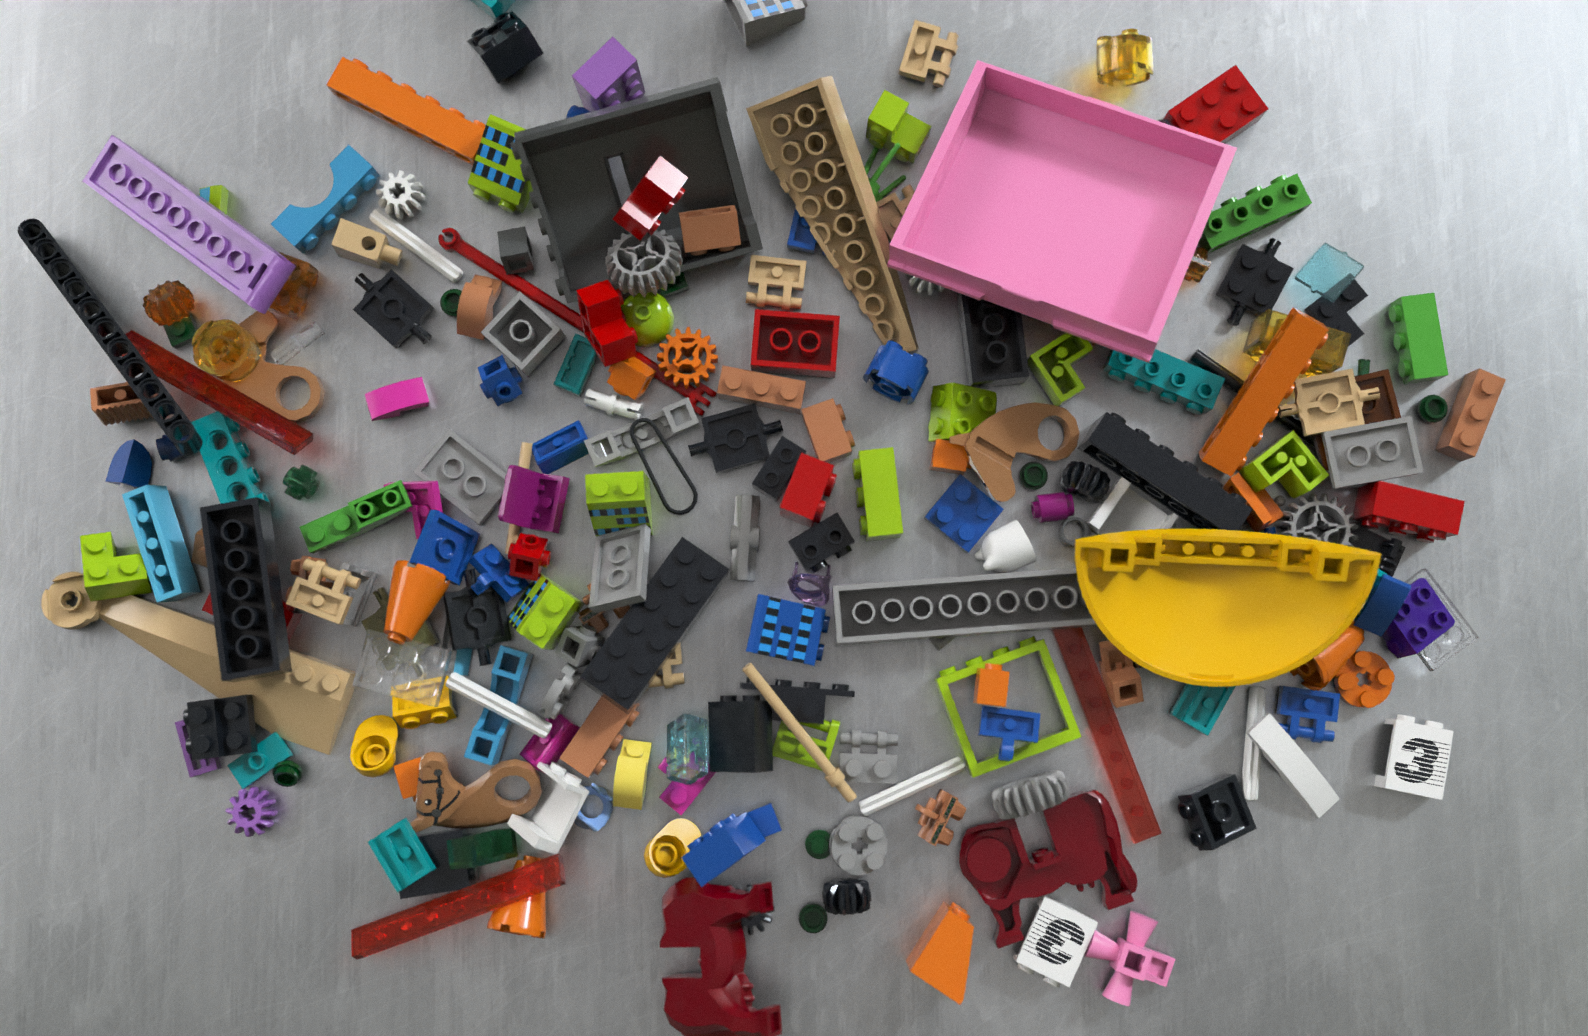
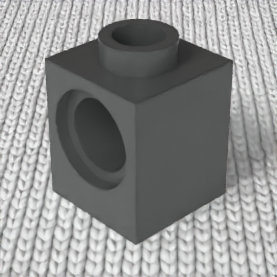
(515, 250)

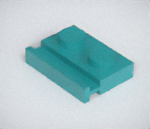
(1201, 706)
(401, 855)

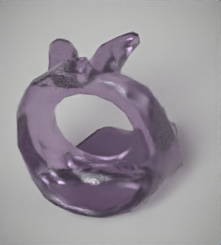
(818, 597)

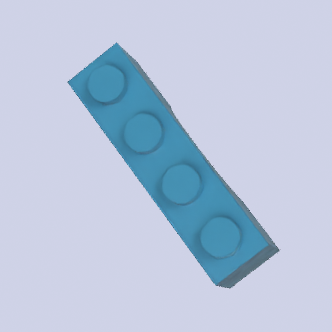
(305, 225)
(492, 729)

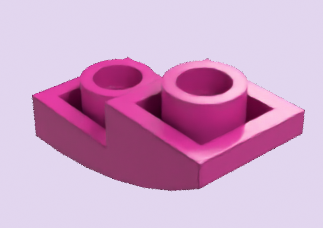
(396, 397)

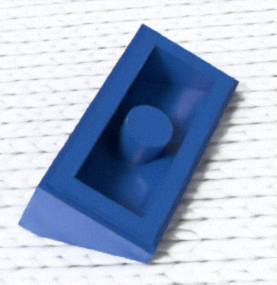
(560, 448)

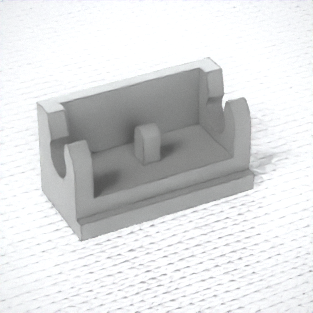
(359, 595)

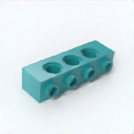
(227, 487)

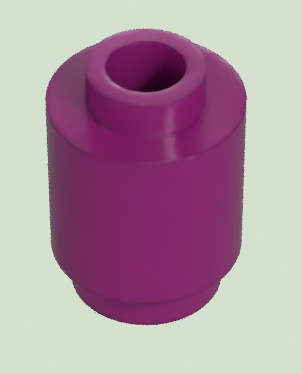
(1052, 507)

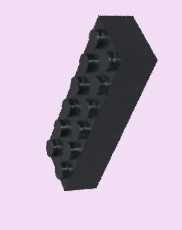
(1163, 476)
(245, 590)
(655, 626)

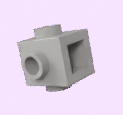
(579, 645)

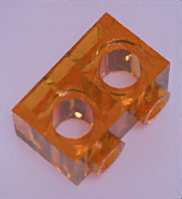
(297, 289)

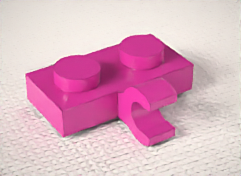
(680, 795)

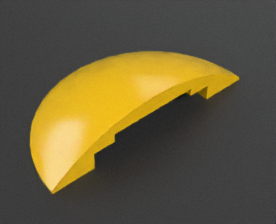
(1221, 601)

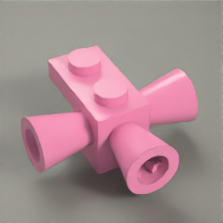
(1131, 958)

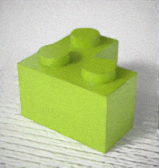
(892, 124)
(1054, 367)
(1289, 463)
(108, 574)

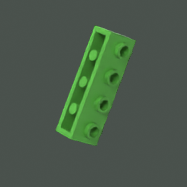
(1254, 212)

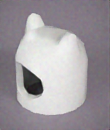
(1006, 549)

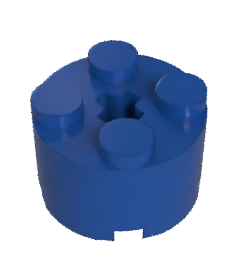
(897, 372)

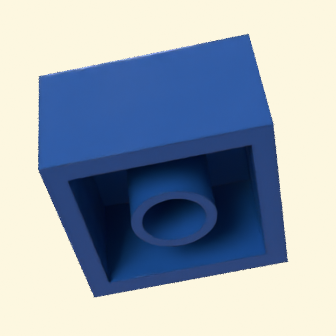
(722, 847)

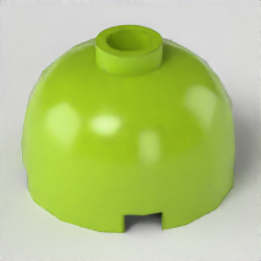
(649, 317)

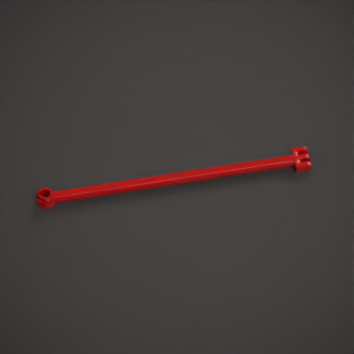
(559, 309)

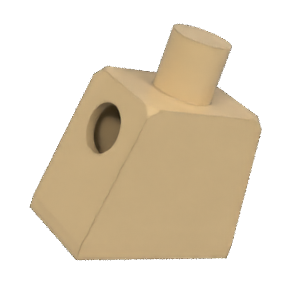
(353, 241)

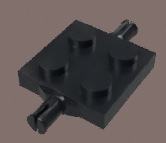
(1254, 281)
(393, 308)
(735, 438)
(476, 620)

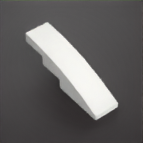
(1293, 765)

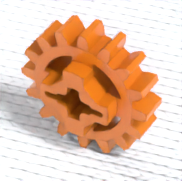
(694, 349)

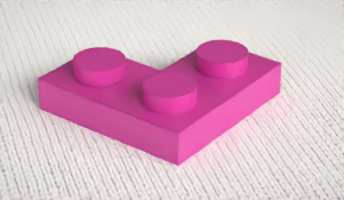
(423, 497)

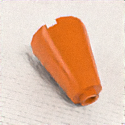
(412, 599)
(1326, 665)
(523, 916)

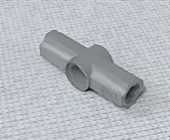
(745, 538)

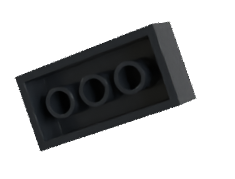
(992, 343)

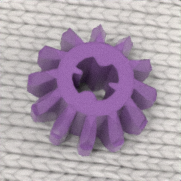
(245, 802)

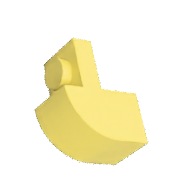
(631, 774)

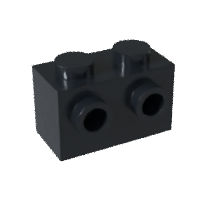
(821, 543)

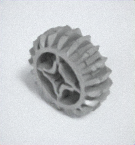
(646, 267)
(1316, 518)
(1030, 794)

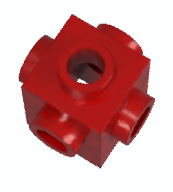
(528, 556)

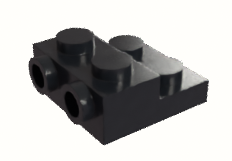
(220, 727)
(1216, 813)

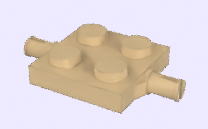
(1328, 402)

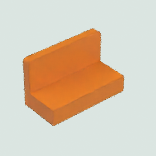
(1263, 507)

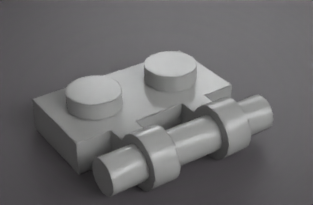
(869, 766)

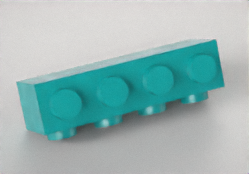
(1169, 378)

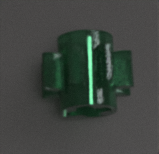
(301, 482)

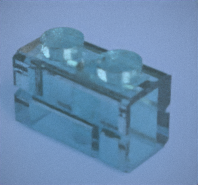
(687, 749)

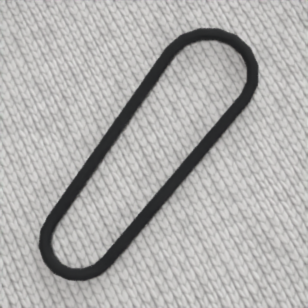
(695, 495)

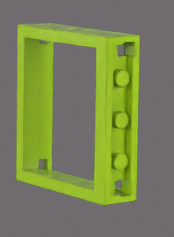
(1026, 749)

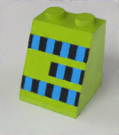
(496, 171)
(618, 501)
(544, 612)

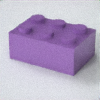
(609, 77)

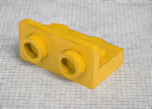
(413, 714)

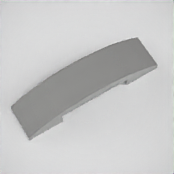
(618, 443)

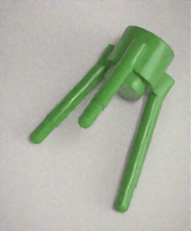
(874, 185)

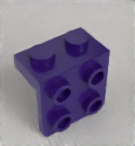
(1418, 621)

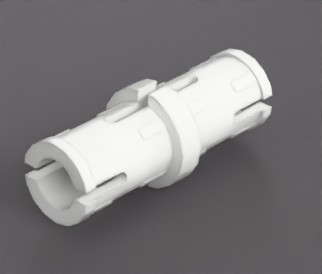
(613, 404)

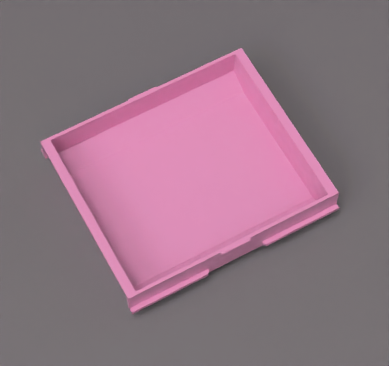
(1061, 209)

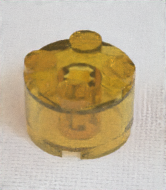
(1124, 58)
(240, 357)

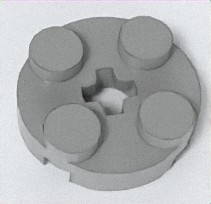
(556, 697)
(871, 855)

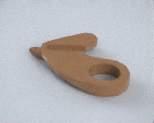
(268, 378)

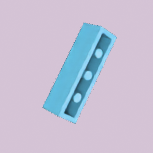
(161, 543)

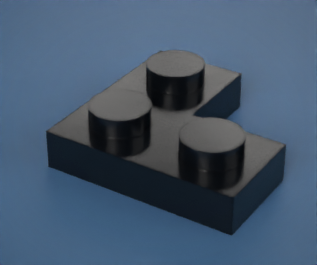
(1335, 314)

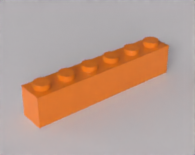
(406, 109)
(1263, 392)

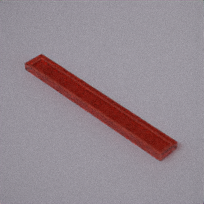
(221, 396)
(1107, 733)
(458, 906)

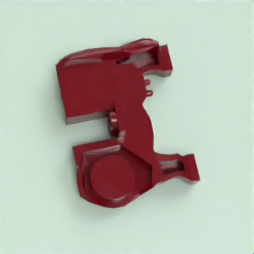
(1083, 850)
(721, 996)

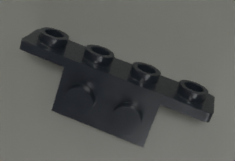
(804, 702)

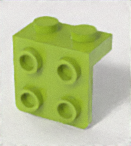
(958, 409)

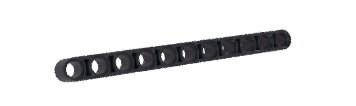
(71, 285)

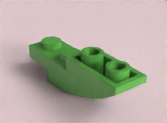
(357, 517)

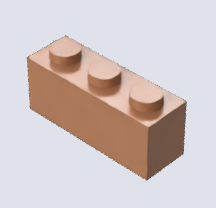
(762, 389)
(1470, 415)
(597, 736)

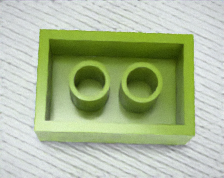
(878, 494)

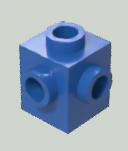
(500, 381)

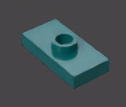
(576, 366)
(255, 765)

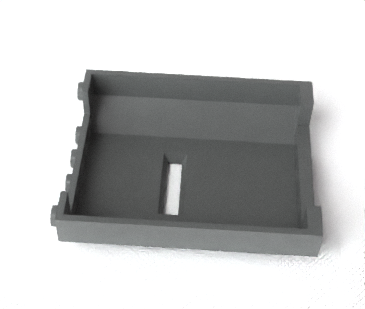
(578, 190)

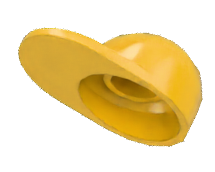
(374, 746)
(665, 850)

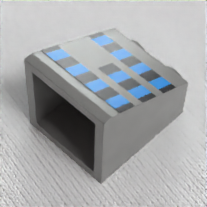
(764, 17)

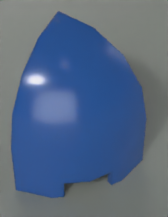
(130, 465)

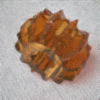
(168, 303)

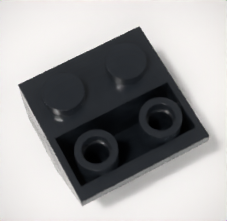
(505, 46)

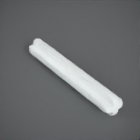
(416, 245)
(498, 705)
(1252, 752)
(912, 786)

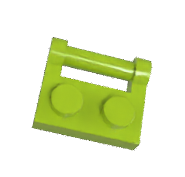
(790, 749)

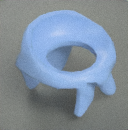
(596, 823)

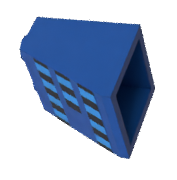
(787, 630)

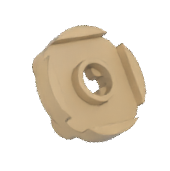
(55, 602)

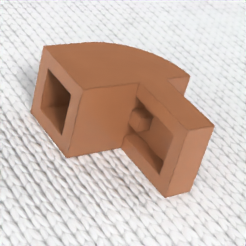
(476, 305)
(1119, 676)

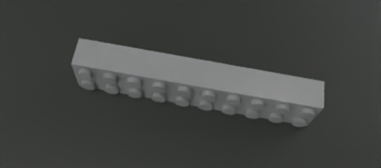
(959, 606)

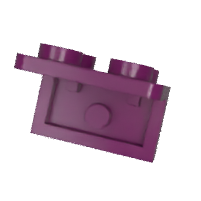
(533, 499)

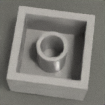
(523, 333)

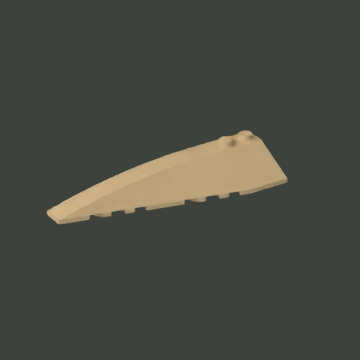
(821, 169)
(298, 705)

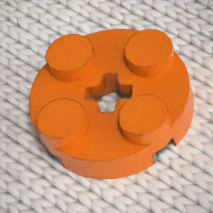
(1379, 680)

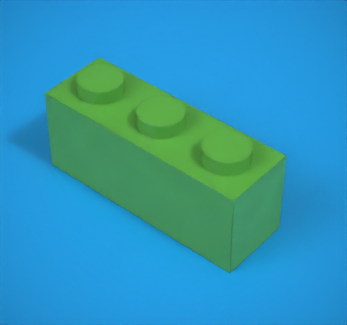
(1418, 338)

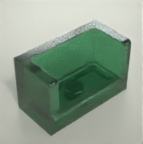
(482, 848)

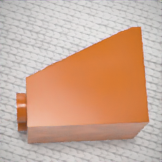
(944, 951)

